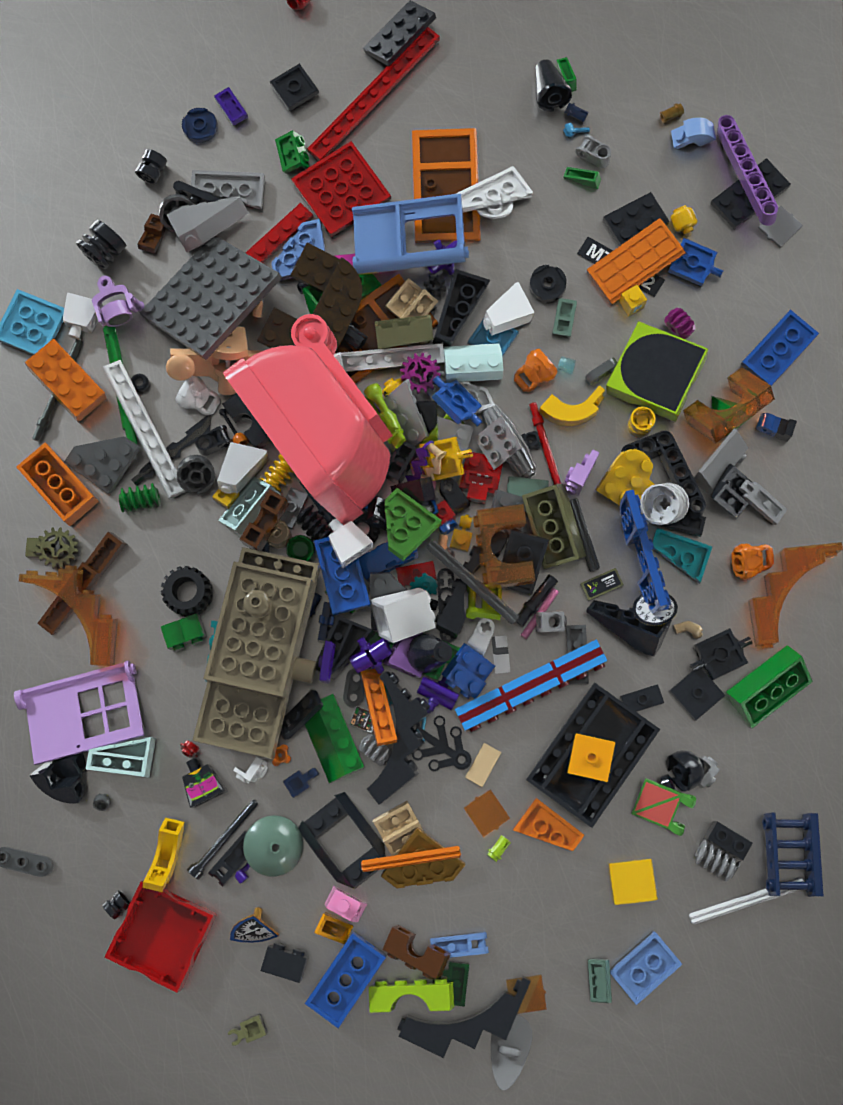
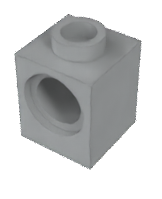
(543, 625)

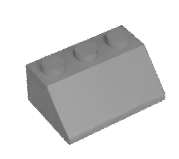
(729, 452)

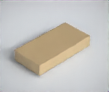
(483, 765)

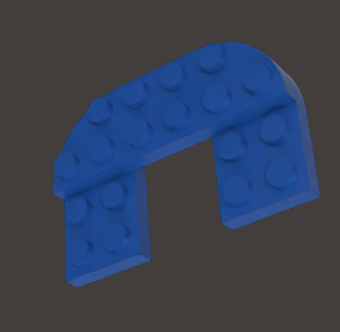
(635, 532)

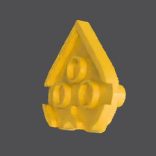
(628, 472)

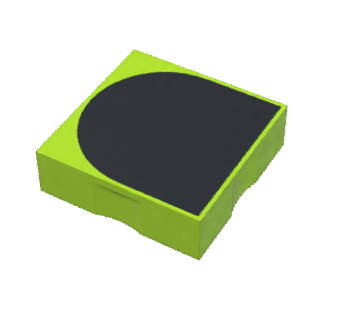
(657, 371)

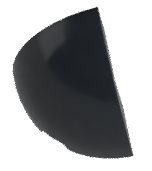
(62, 778)

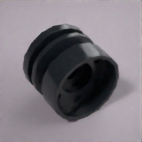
(99, 246)

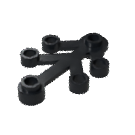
(441, 746)

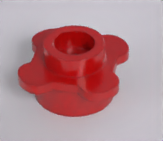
(189, 749)

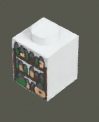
(362, 720)

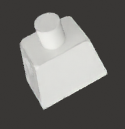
(79, 315)
(348, 542)

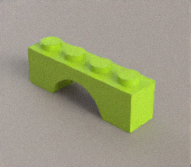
(437, 995)

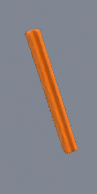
(410, 859)

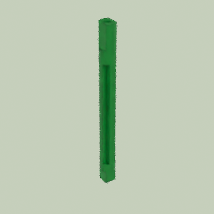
(114, 355)

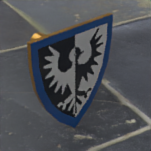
(252, 929)

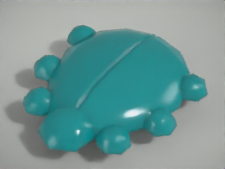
(426, 583)

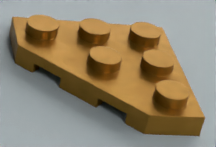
(426, 872)

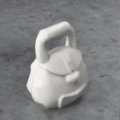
(195, 394)

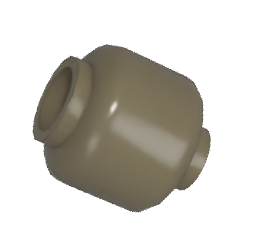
(257, 610)

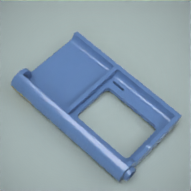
(382, 236)

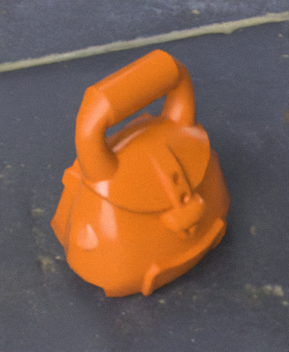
(537, 370)
(748, 560)

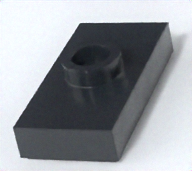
(643, 698)

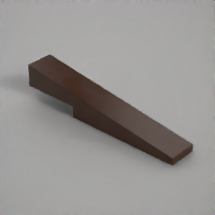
(92, 569)

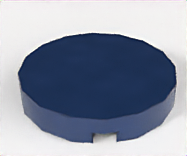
(199, 125)

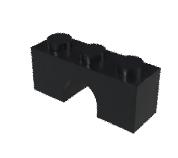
(237, 411)

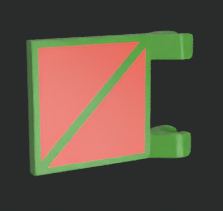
(659, 805)

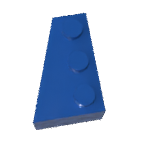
(382, 560)

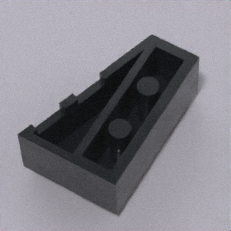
(345, 635)

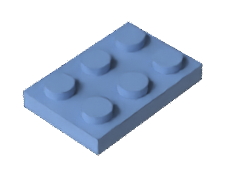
(645, 968)

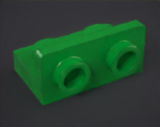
(292, 151)

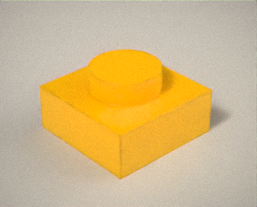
(225, 499)

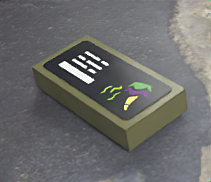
(602, 584)

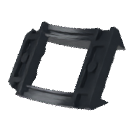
(325, 820)

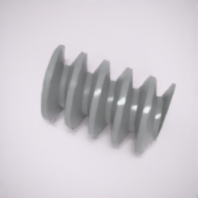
(716, 860)

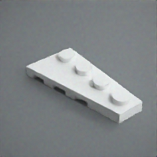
(495, 190)

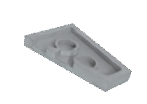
(404, 405)

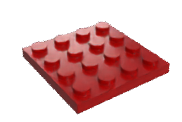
(339, 184)

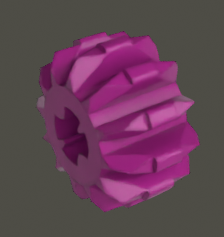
(680, 323)

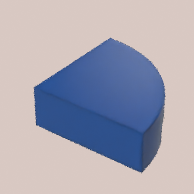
(448, 527)

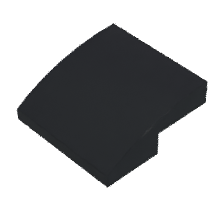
(728, 492)

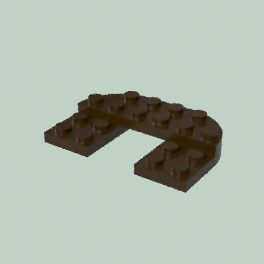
(337, 305)

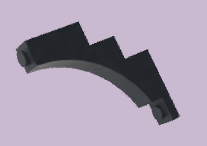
(494, 1019)

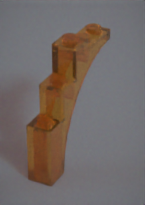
(68, 585)

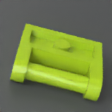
(486, 610)

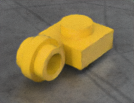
(461, 538)

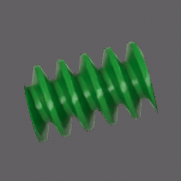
(139, 497)

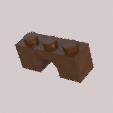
(260, 530)
(400, 946)

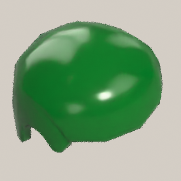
(300, 548)

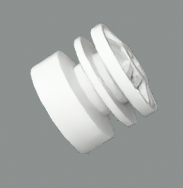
(654, 505)

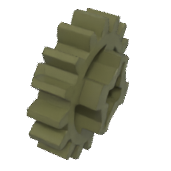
(49, 547)

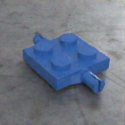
(696, 263)
(456, 401)

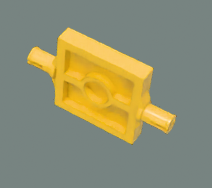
(452, 462)

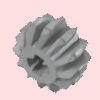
(378, 754)

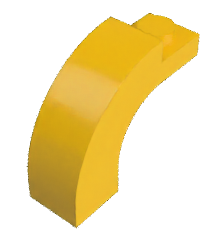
(572, 415)
(166, 855)

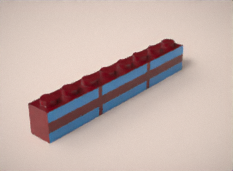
(531, 685)

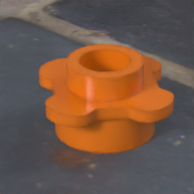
(284, 758)

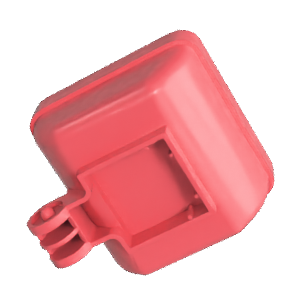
(317, 418)

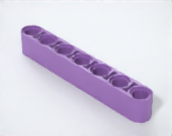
(747, 170)

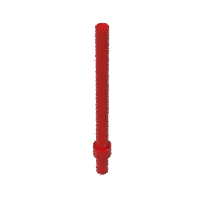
(538, 422)

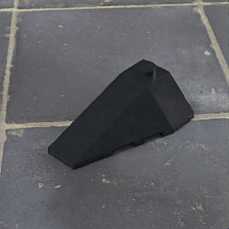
(626, 626)

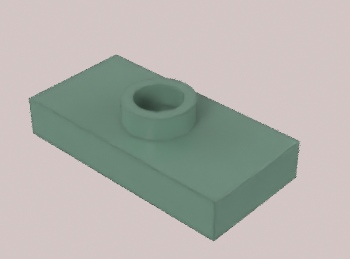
(599, 980)

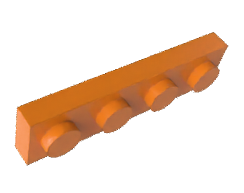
(378, 708)

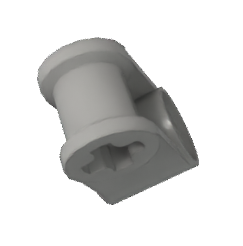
(592, 149)

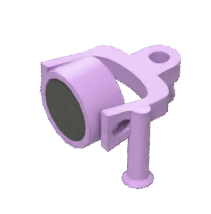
(118, 311)

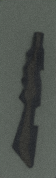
(174, 448)

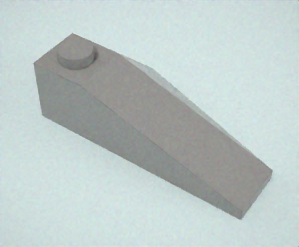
(205, 220)

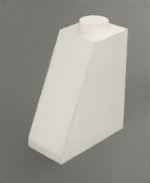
(508, 311)
(240, 467)

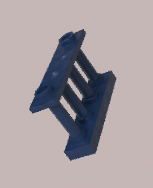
(809, 844)

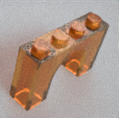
(719, 423)
(496, 572)

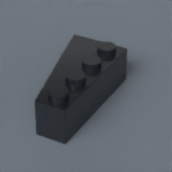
(459, 304)

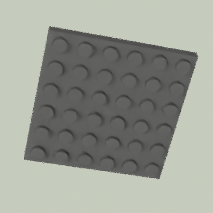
(210, 296)

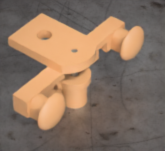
(186, 363)

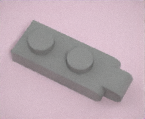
(762, 501)

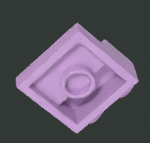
(577, 476)

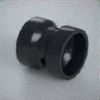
(116, 905)

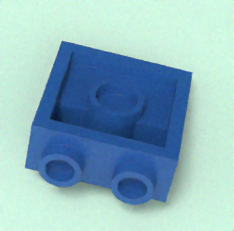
(468, 671)

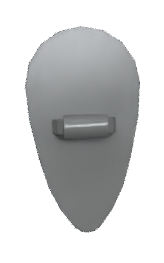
(510, 1054)

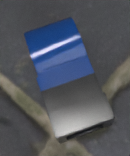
(776, 426)

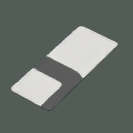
(501, 654)

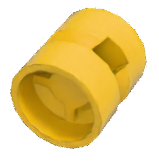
(641, 422)

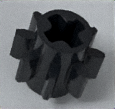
(438, 289)

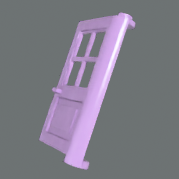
(57, 718)

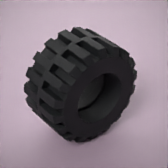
(173, 583)

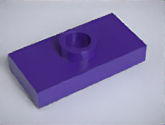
(231, 106)
(326, 662)

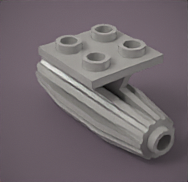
(503, 443)

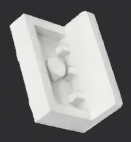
(256, 770)

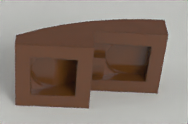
(152, 234)

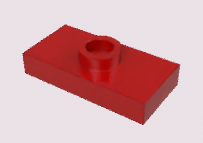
(407, 573)

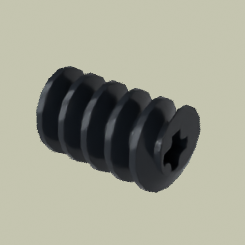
(312, 524)

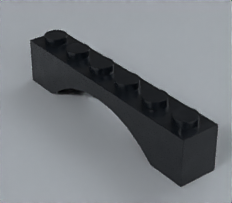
(453, 615)

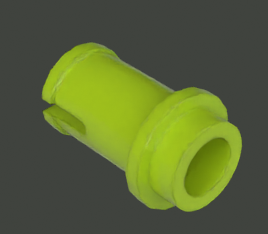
(499, 848)

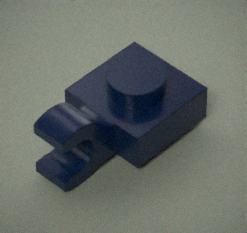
(298, 782)

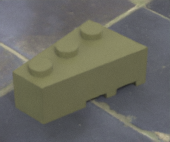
(404, 331)

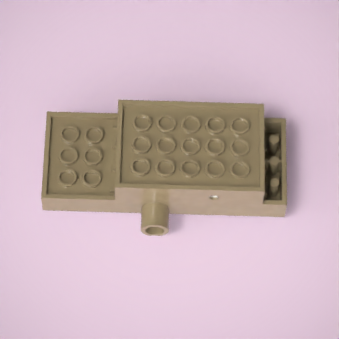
(257, 657)

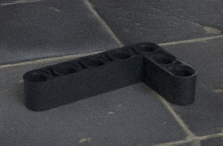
(672, 467)

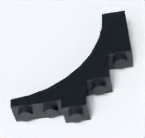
(408, 714)

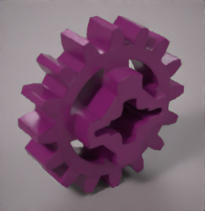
(427, 371)

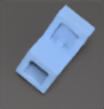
(695, 131)

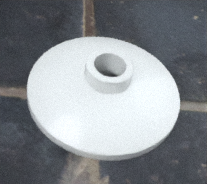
(496, 211)

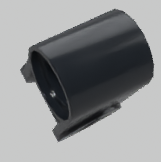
(214, 439)
(455, 498)

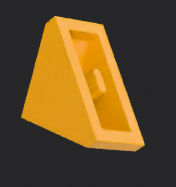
(333, 928)

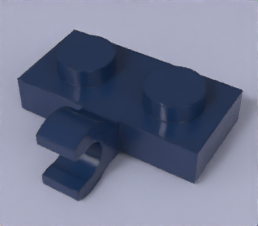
(325, 620)

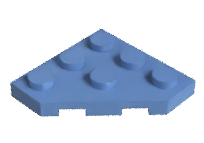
(307, 232)

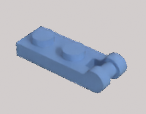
(461, 944)

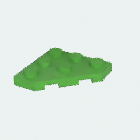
(407, 523)

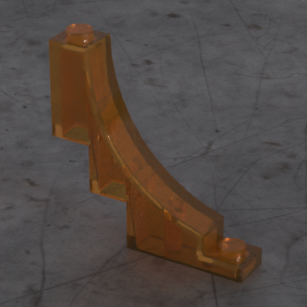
(794, 563)

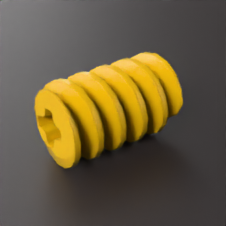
(278, 473)

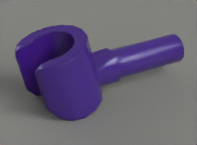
(240, 875)

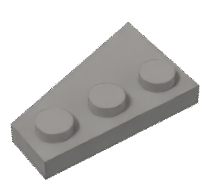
(449, 428)

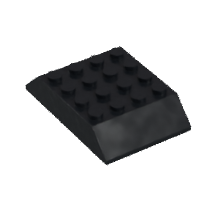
(599, 717)

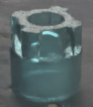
(566, 365)

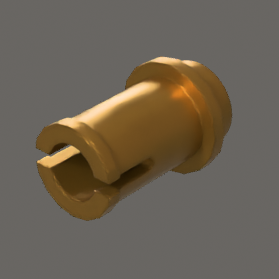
(675, 111)

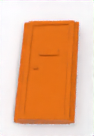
(636, 260)

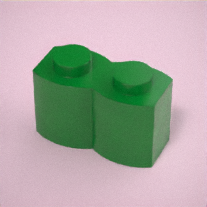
(183, 632)

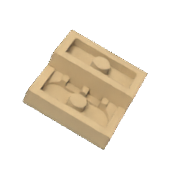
(411, 301)
(397, 826)

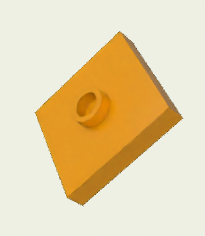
(591, 757)

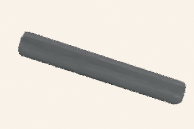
(591, 557)

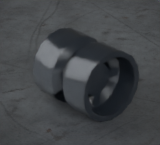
(150, 167)

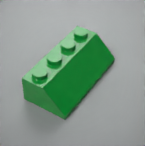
(770, 686)
(333, 741)

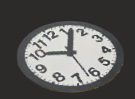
(645, 616)

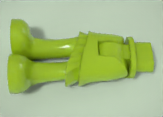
(374, 396)

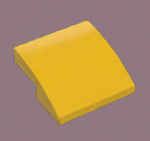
(633, 881)

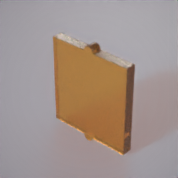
(486, 813)
(534, 998)

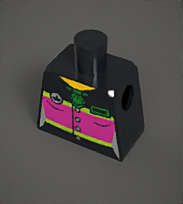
(201, 783)

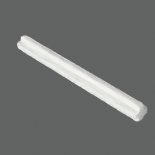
(736, 904)

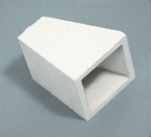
(403, 614)

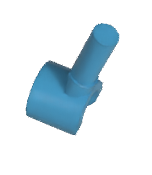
(571, 131)

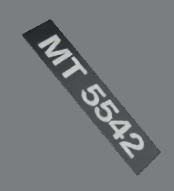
(596, 251)

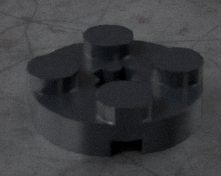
(549, 273)

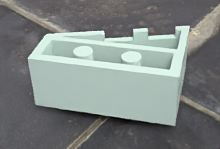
(123, 758)

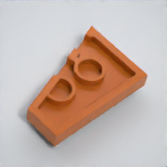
(548, 826)

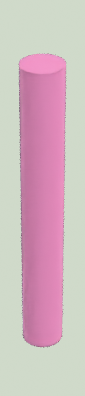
(543, 608)

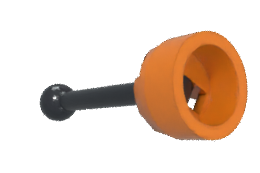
(238, 438)

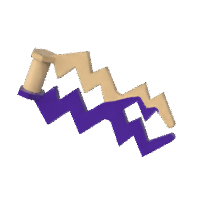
(422, 454)

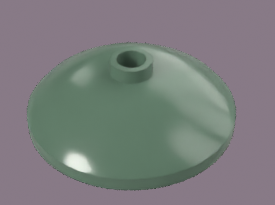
(261, 838)

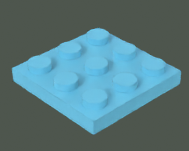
(30, 322)

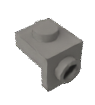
(711, 771)

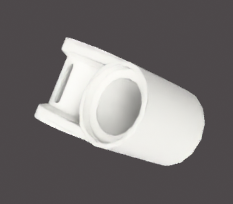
(480, 640)

